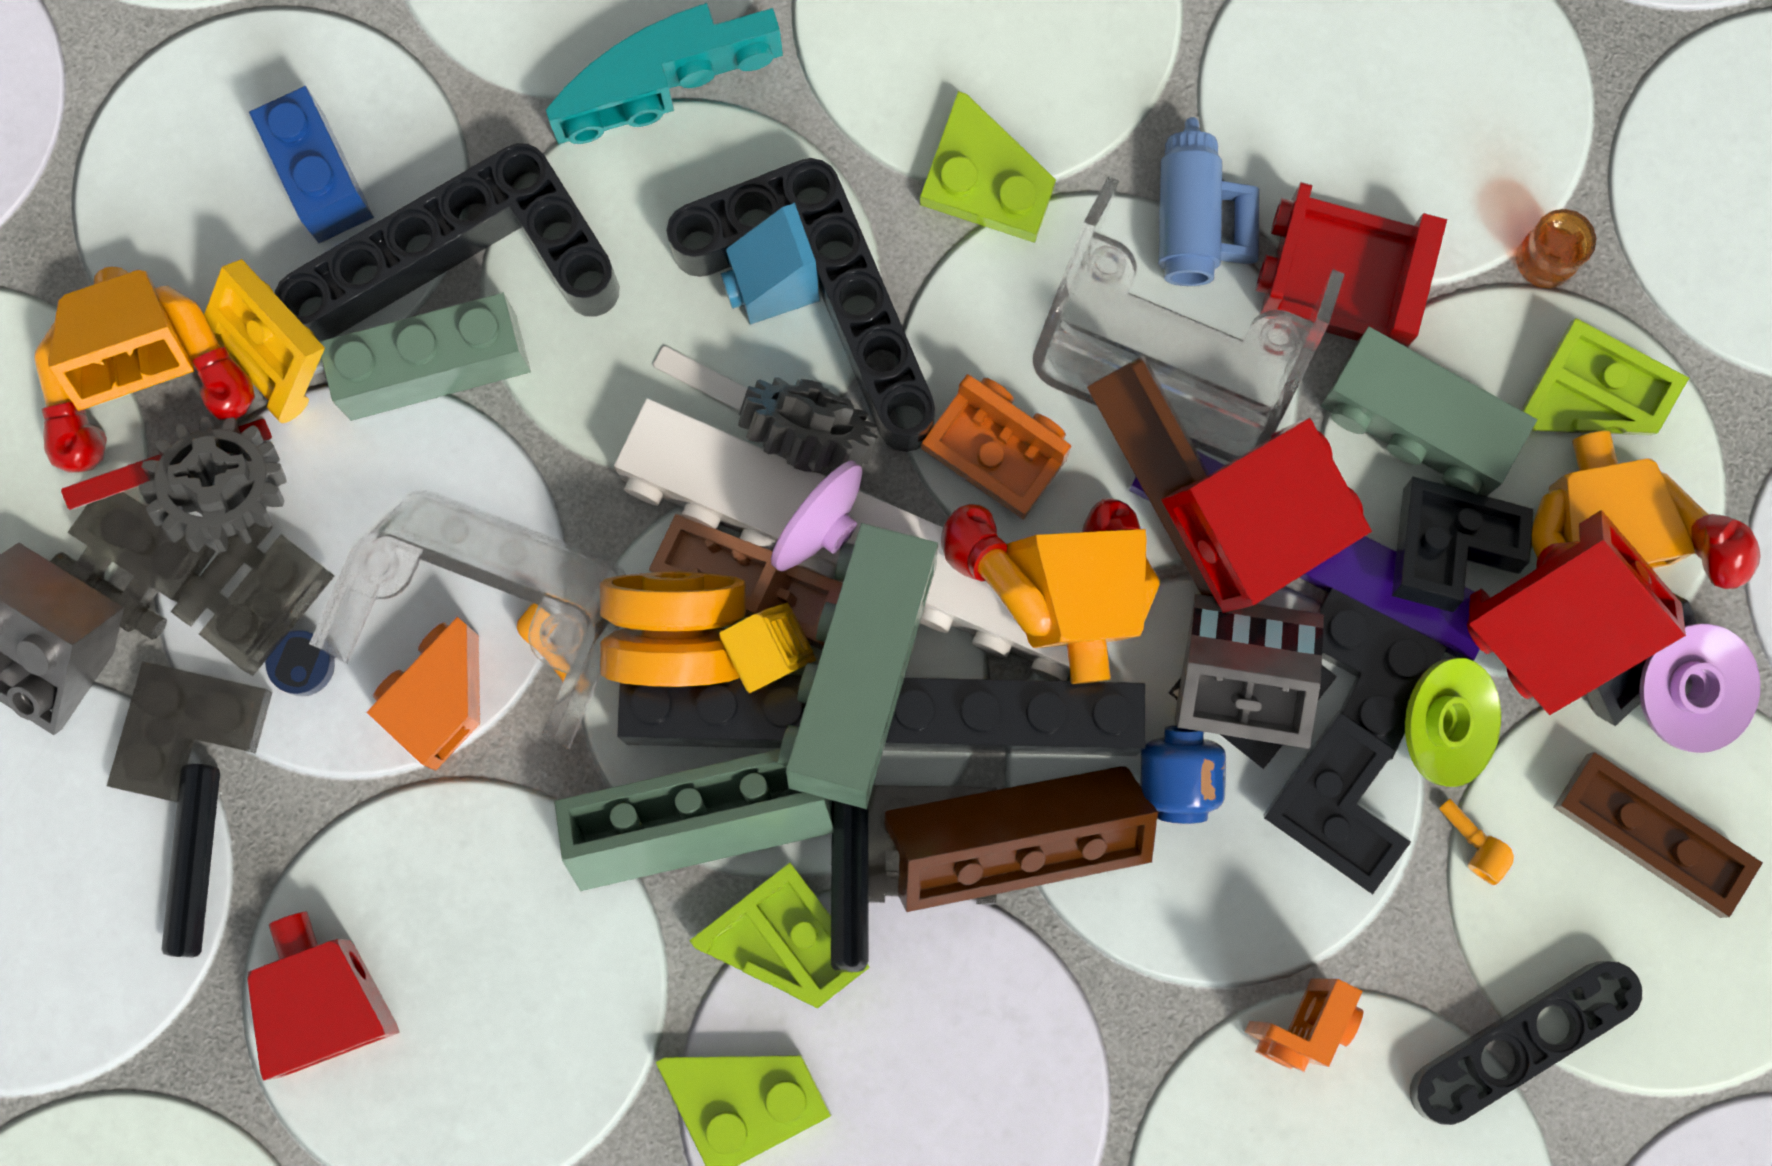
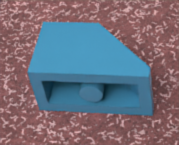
(772, 268)

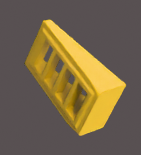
(767, 646)

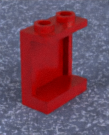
(1383, 263)
(1267, 516)
(1578, 618)

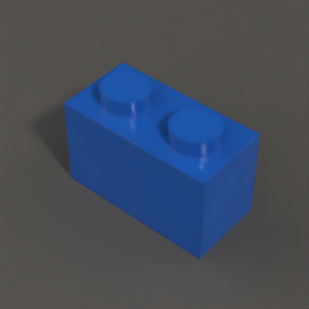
(311, 164)

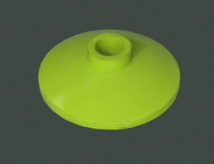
(1453, 722)

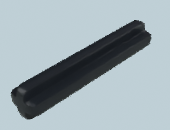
(190, 861)
(849, 888)

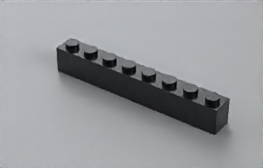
(927, 717)

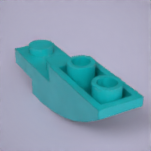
(635, 75)

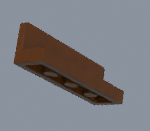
(1151, 442)
(1021, 837)

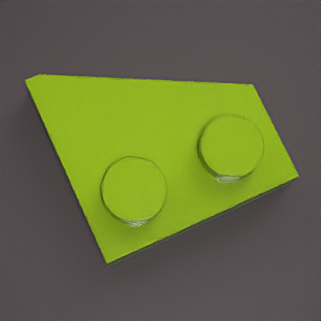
(986, 175)
(1602, 386)
(779, 938)
(743, 1102)

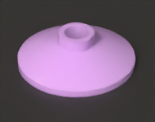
(820, 519)
(1721, 695)

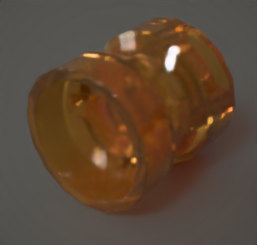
(1565, 237)

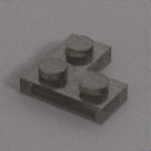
(170, 713)

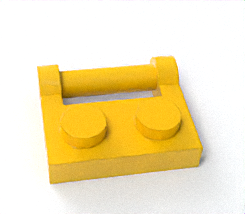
(264, 339)

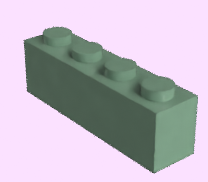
(861, 665)
(685, 820)

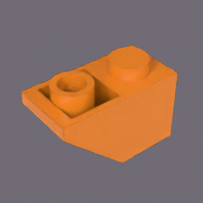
(436, 698)

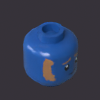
(1183, 775)

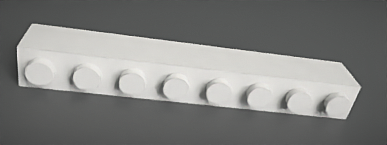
(758, 493)

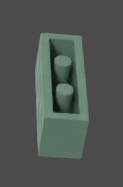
(424, 357)
(1427, 414)

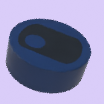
(299, 666)

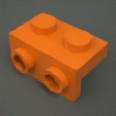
(998, 445)
(1320, 1024)

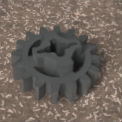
(806, 424)
(187, 479)

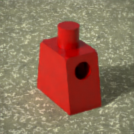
(313, 1001)

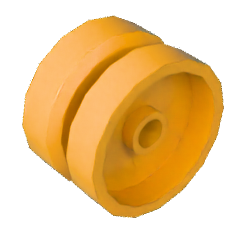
(669, 627)

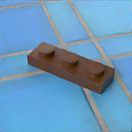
(1658, 835)

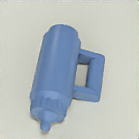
(1193, 210)

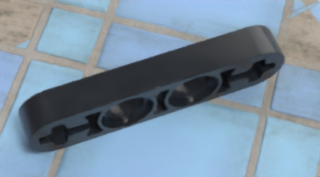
(1521, 1034)

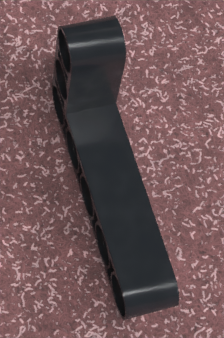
(454, 242)
(837, 281)

